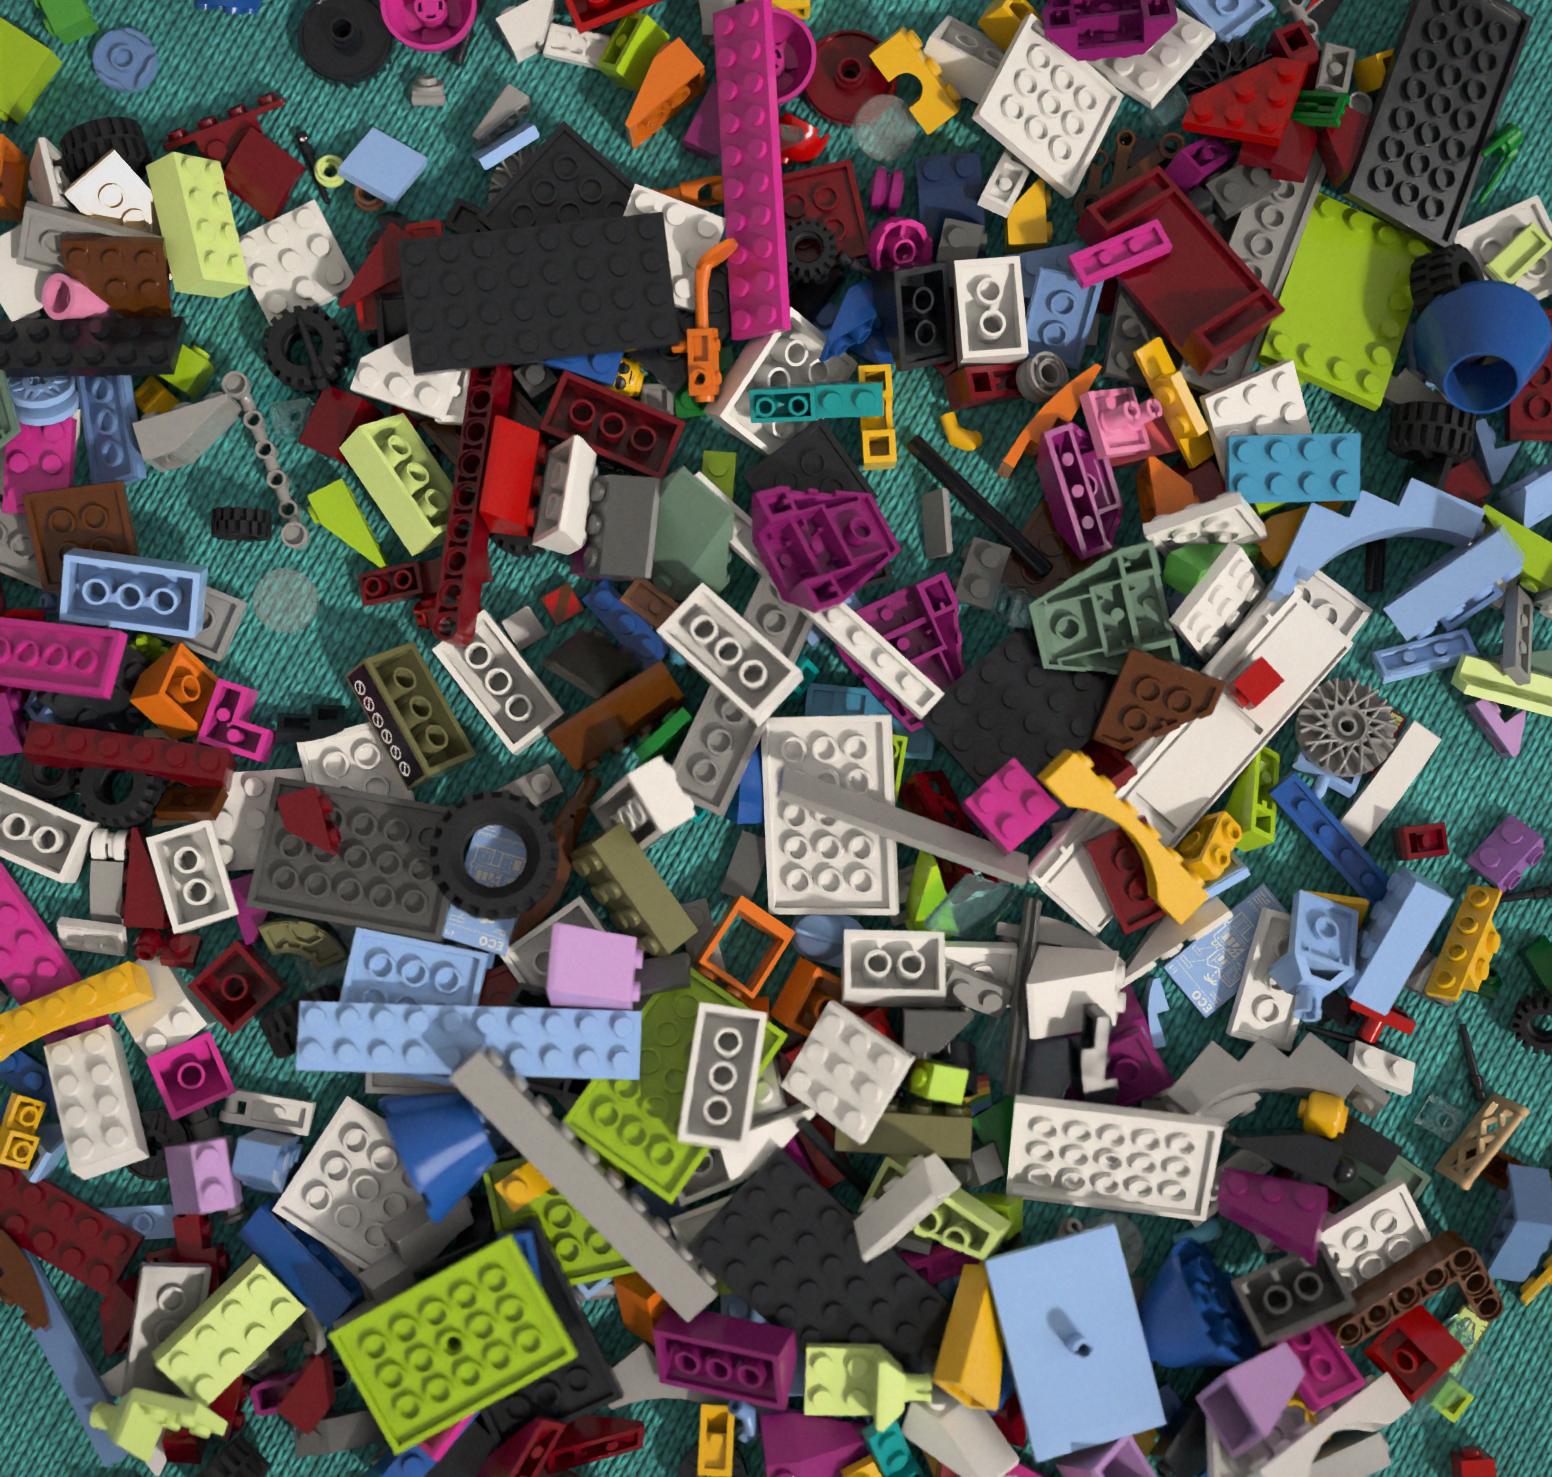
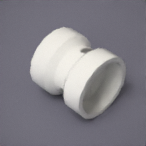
(109, 845)

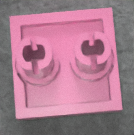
(1118, 421)

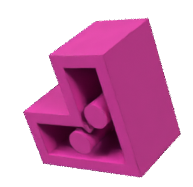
(228, 723)

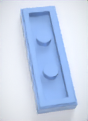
(1422, 655)

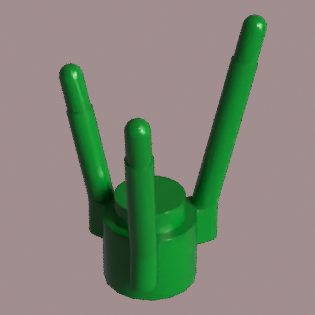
(1502, 143)

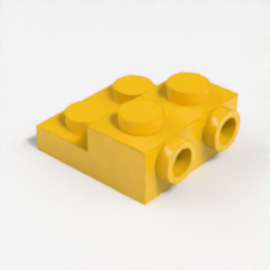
(1208, 845)

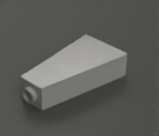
(1351, 1455)

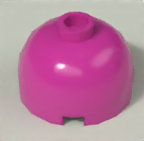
(898, 242)

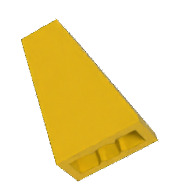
(972, 1344)

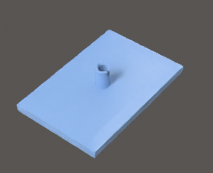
(1047, 1307)

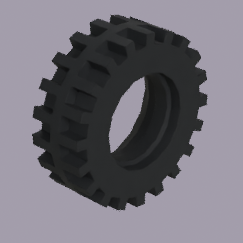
(474, 814)

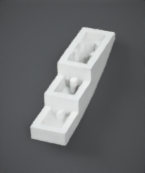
(1389, 782)

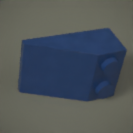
(949, 189)

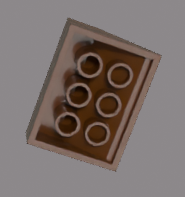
(617, 718)

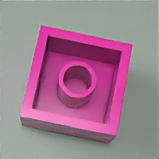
(1009, 807)

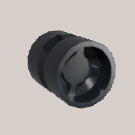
(962, 1056)

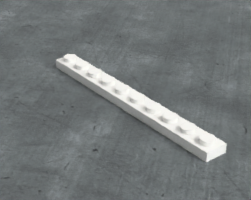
(847, 630)

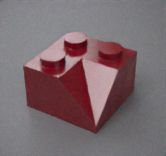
(238, 986)

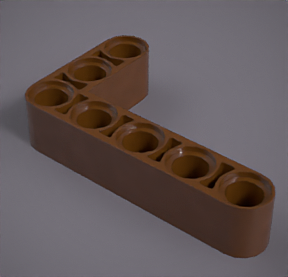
(1413, 1280)

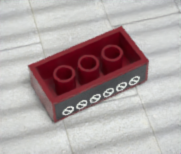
(620, 430)

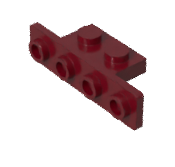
(222, 136)

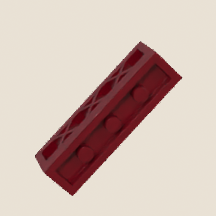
(923, 801)

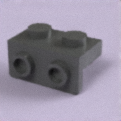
(1240, 188)
(960, 242)
(981, 573)

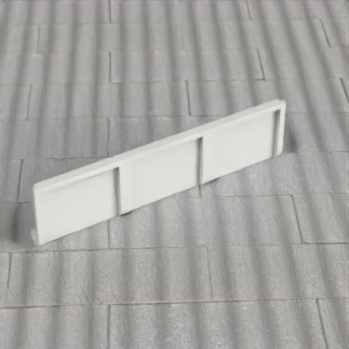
(1196, 763)

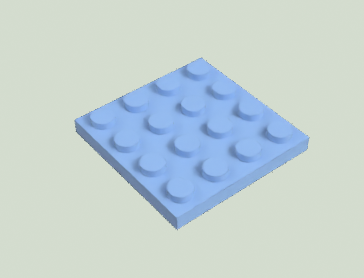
(412, 971)

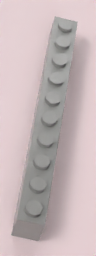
(584, 1181)

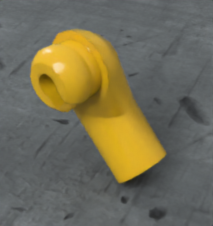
(958, 436)

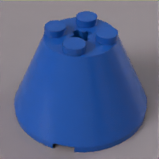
(1192, 1312)

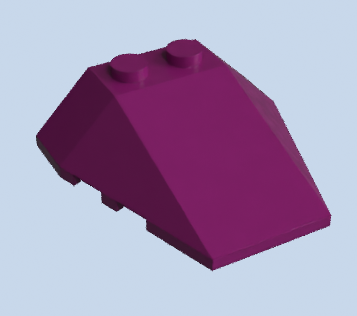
(1107, 27)
(820, 543)
(924, 629)
(809, 1444)

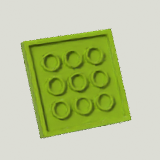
(577, 1243)

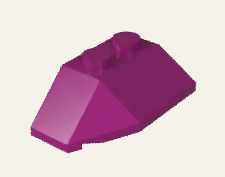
(1079, 490)

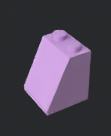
(593, 969)
(203, 1176)
(1251, 1398)
(1109, 1459)

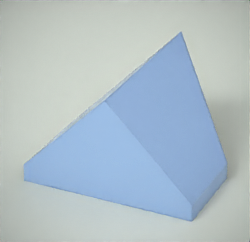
(48, 1152)

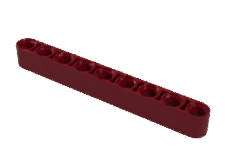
(464, 515)

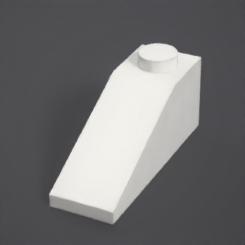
(764, 1138)

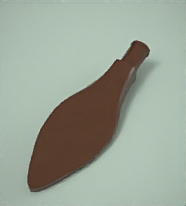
(567, 829)

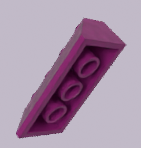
(726, 1357)

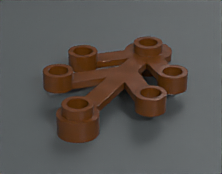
(1120, 173)

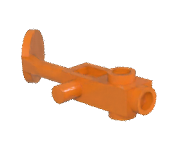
(703, 342)

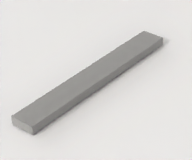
(901, 826)

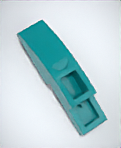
(816, 401)
(891, 1451)

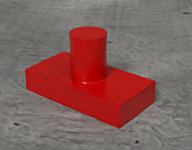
(1375, 1021)
(827, 1172)

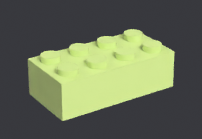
(197, 225)
(402, 480)
(228, 1331)

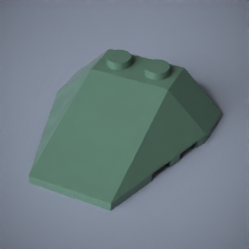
(691, 537)
(1104, 612)

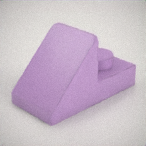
(1502, 733)

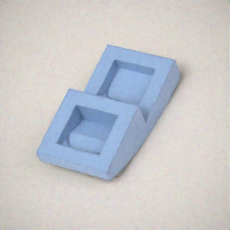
(1153, 1003)

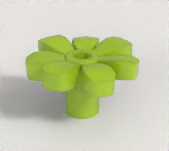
(149, 645)

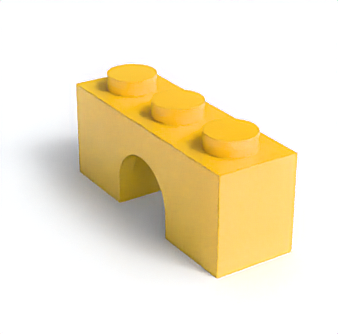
(903, 54)
(877, 432)

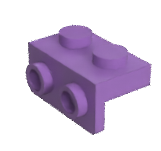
(1507, 853)

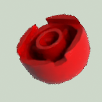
(808, 148)

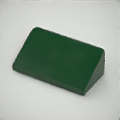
(1538, 961)

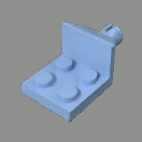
(1318, 953)

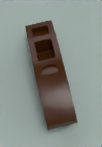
(21, 1285)

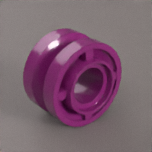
(886, 190)

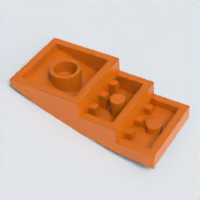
(1053, 414)

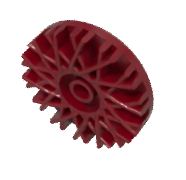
(830, 91)

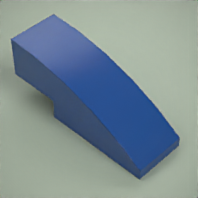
(748, 800)

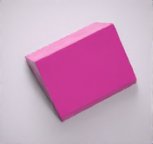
(191, 1075)

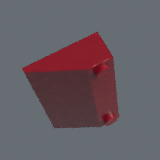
(1198, 291)

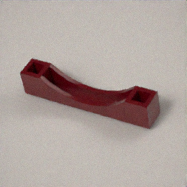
(82, 747)

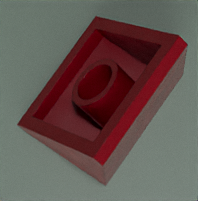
(334, 420)

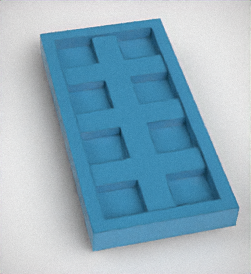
(1293, 467)
(845, 700)

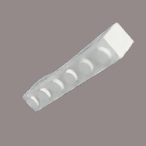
(1366, 1409)

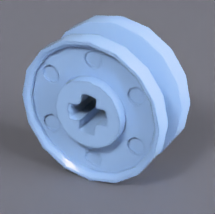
(43, 399)

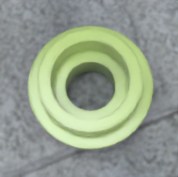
(322, 165)

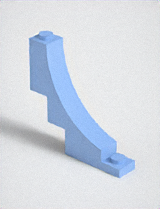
(1417, 513)

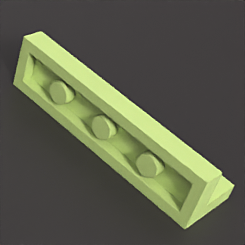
(1487, 681)

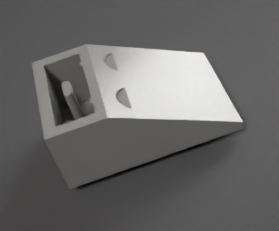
(186, 432)

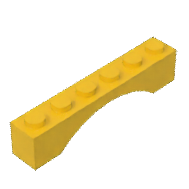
(1167, 881)
(90, 998)

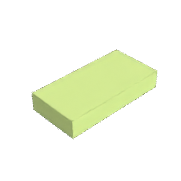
(1518, 255)

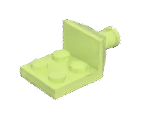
(859, 1382)
(142, 1415)

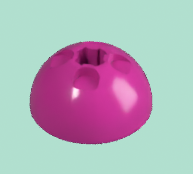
(412, 27)
(793, 54)

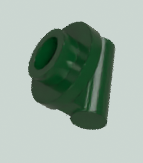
(1490, 986)

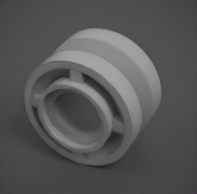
(1041, 377)

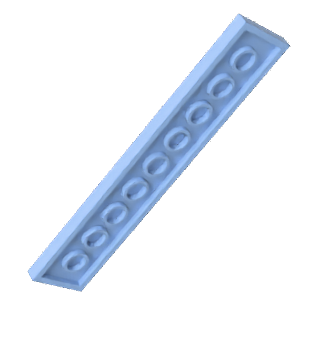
(442, 1036)

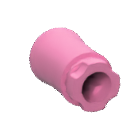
(68, 299)

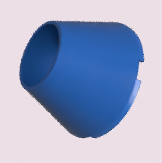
(1482, 320)
(439, 1146)

